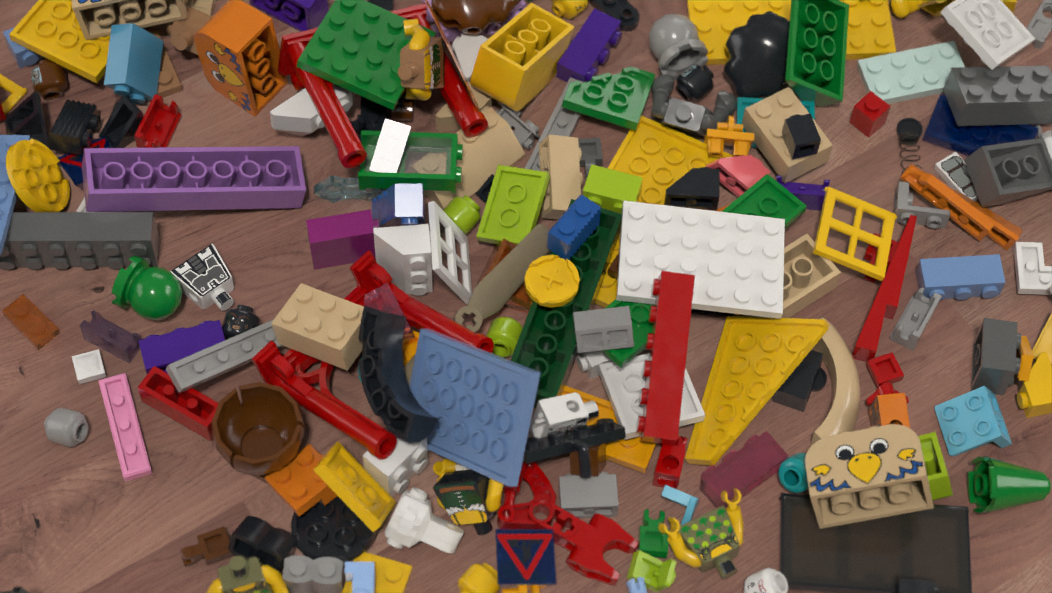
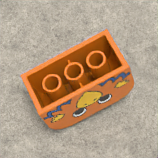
(241, 55)

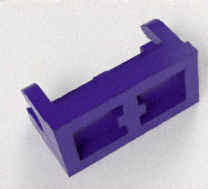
(809, 194)

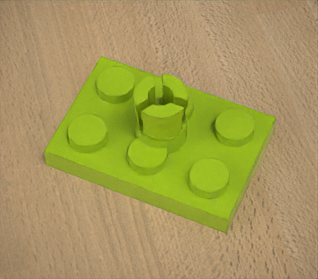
(512, 204)

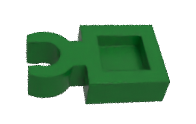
(650, 538)

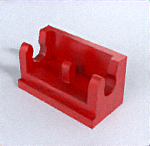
(158, 124)

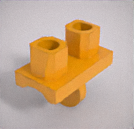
(728, 135)

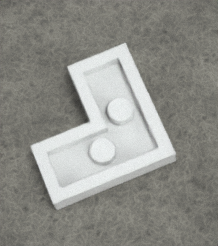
(1031, 273)

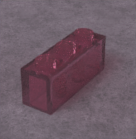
(743, 469)

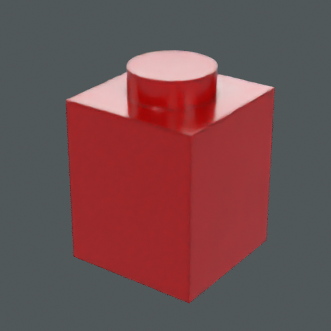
(869, 114)

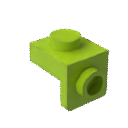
(656, 573)

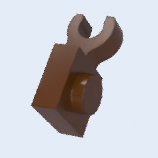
(211, 547)

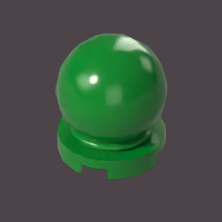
(149, 291)

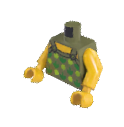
(710, 538)
(247, 577)

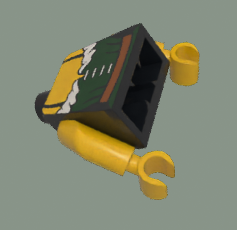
(467, 495)

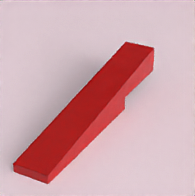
(886, 298)

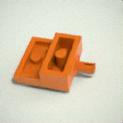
(299, 484)

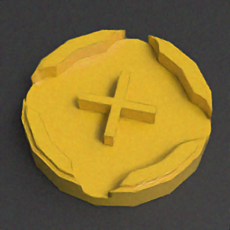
(551, 281)

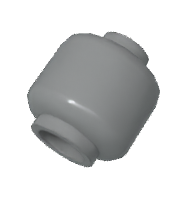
(66, 427)

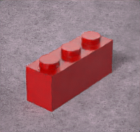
(187, 408)

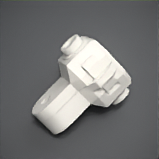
(416, 522)

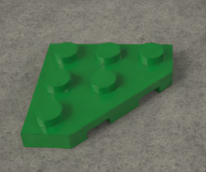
(612, 97)

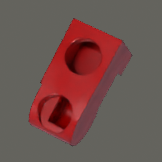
(670, 464)

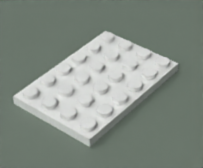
(731, 255)

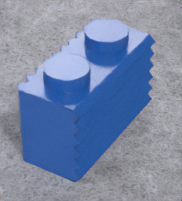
(573, 227)

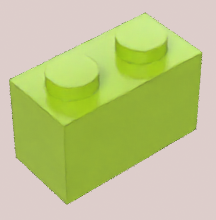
(611, 187)

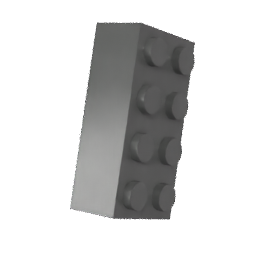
(1000, 95)

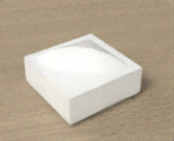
(88, 366)

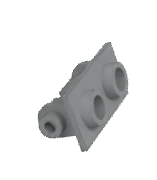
(524, 132)

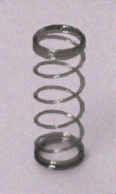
(909, 143)

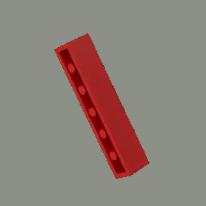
(667, 358)

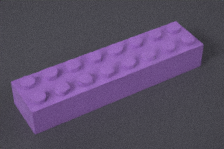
(192, 178)

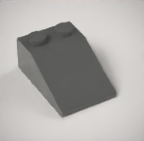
(1010, 171)

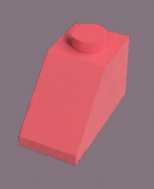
(739, 172)

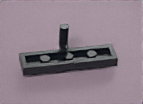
(577, 439)

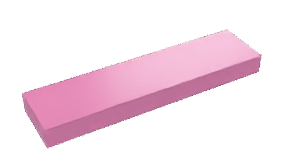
(125, 427)

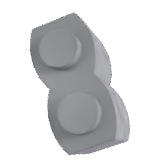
(309, 575)

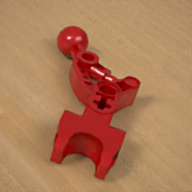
(584, 540)

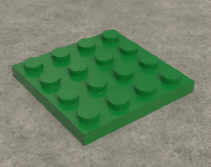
(359, 50)

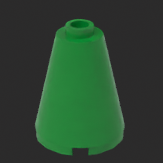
(1004, 485)

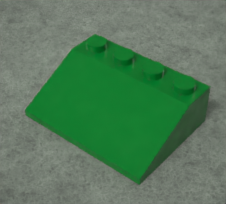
(817, 50)

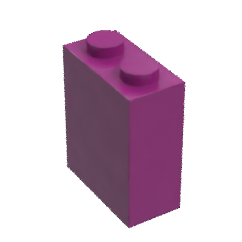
(341, 238)

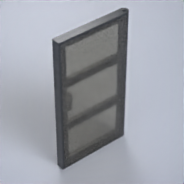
(871, 552)

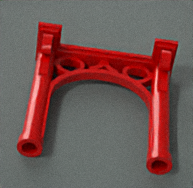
(349, 147)
(289, 369)

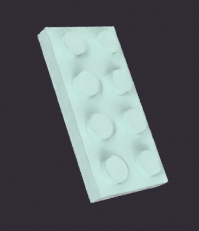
(909, 72)

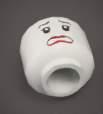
(766, 581)

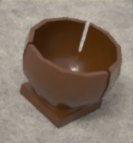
(260, 432)

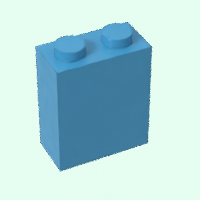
(133, 62)

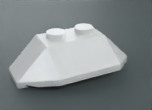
(300, 115)

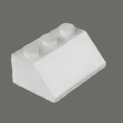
(406, 256)

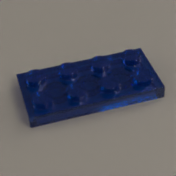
(967, 139)

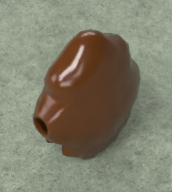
(472, 15)

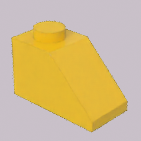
(1036, 394)

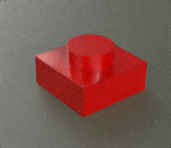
(885, 369)

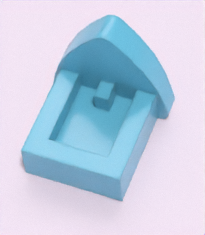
(683, 499)

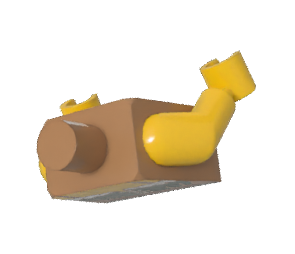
(421, 62)

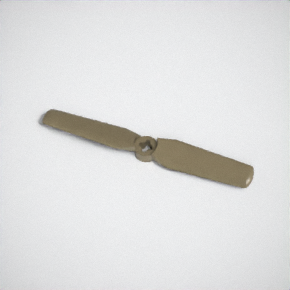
(500, 283)

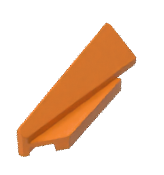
(963, 210)

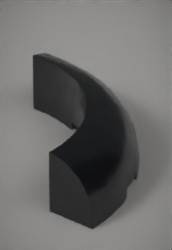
(385, 377)

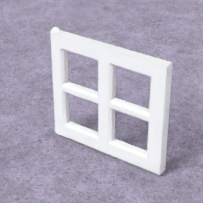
(452, 232)

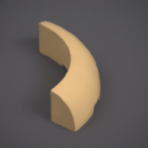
(844, 385)

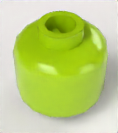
(463, 213)
(505, 335)

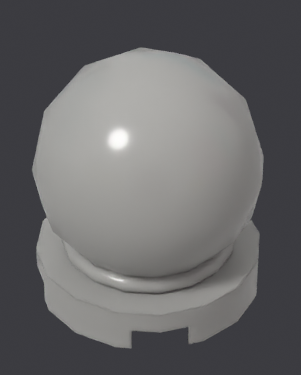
(676, 44)

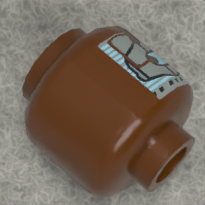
(49, 79)

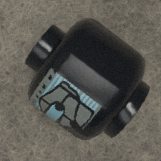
(695, 83)

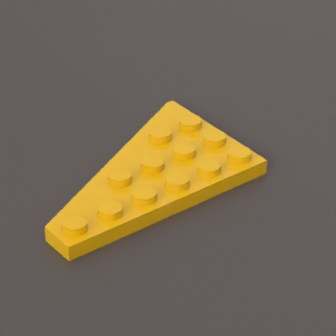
(747, 370)

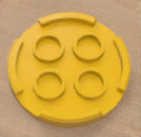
(37, 176)

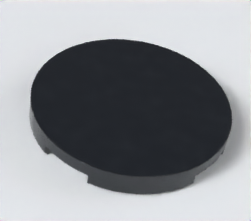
(331, 532)

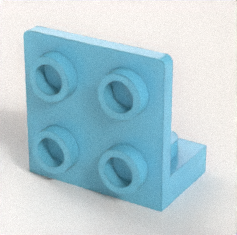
(972, 421)

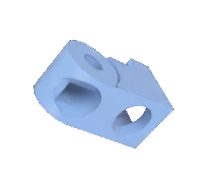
(362, 576)

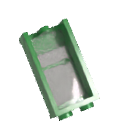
(426, 160)

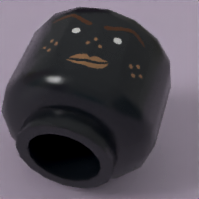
(239, 321)

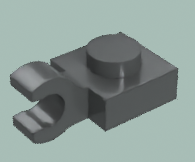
(591, 153)

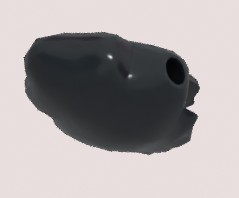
(758, 56)

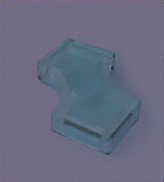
(339, 188)

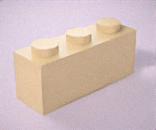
(561, 160)

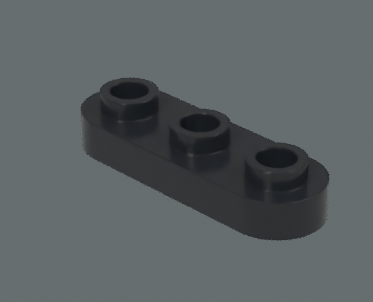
(617, 10)

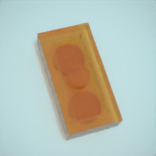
(30, 322)

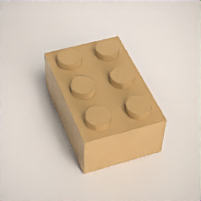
(767, 122)
(805, 276)
(320, 326)

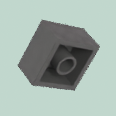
(995, 355)

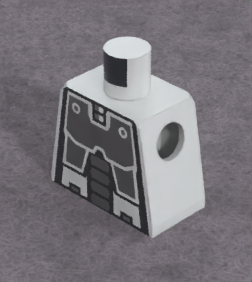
(206, 279)

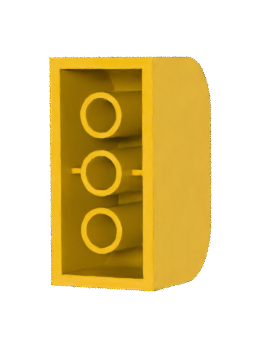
(521, 57)

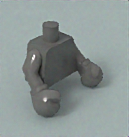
(686, 115)

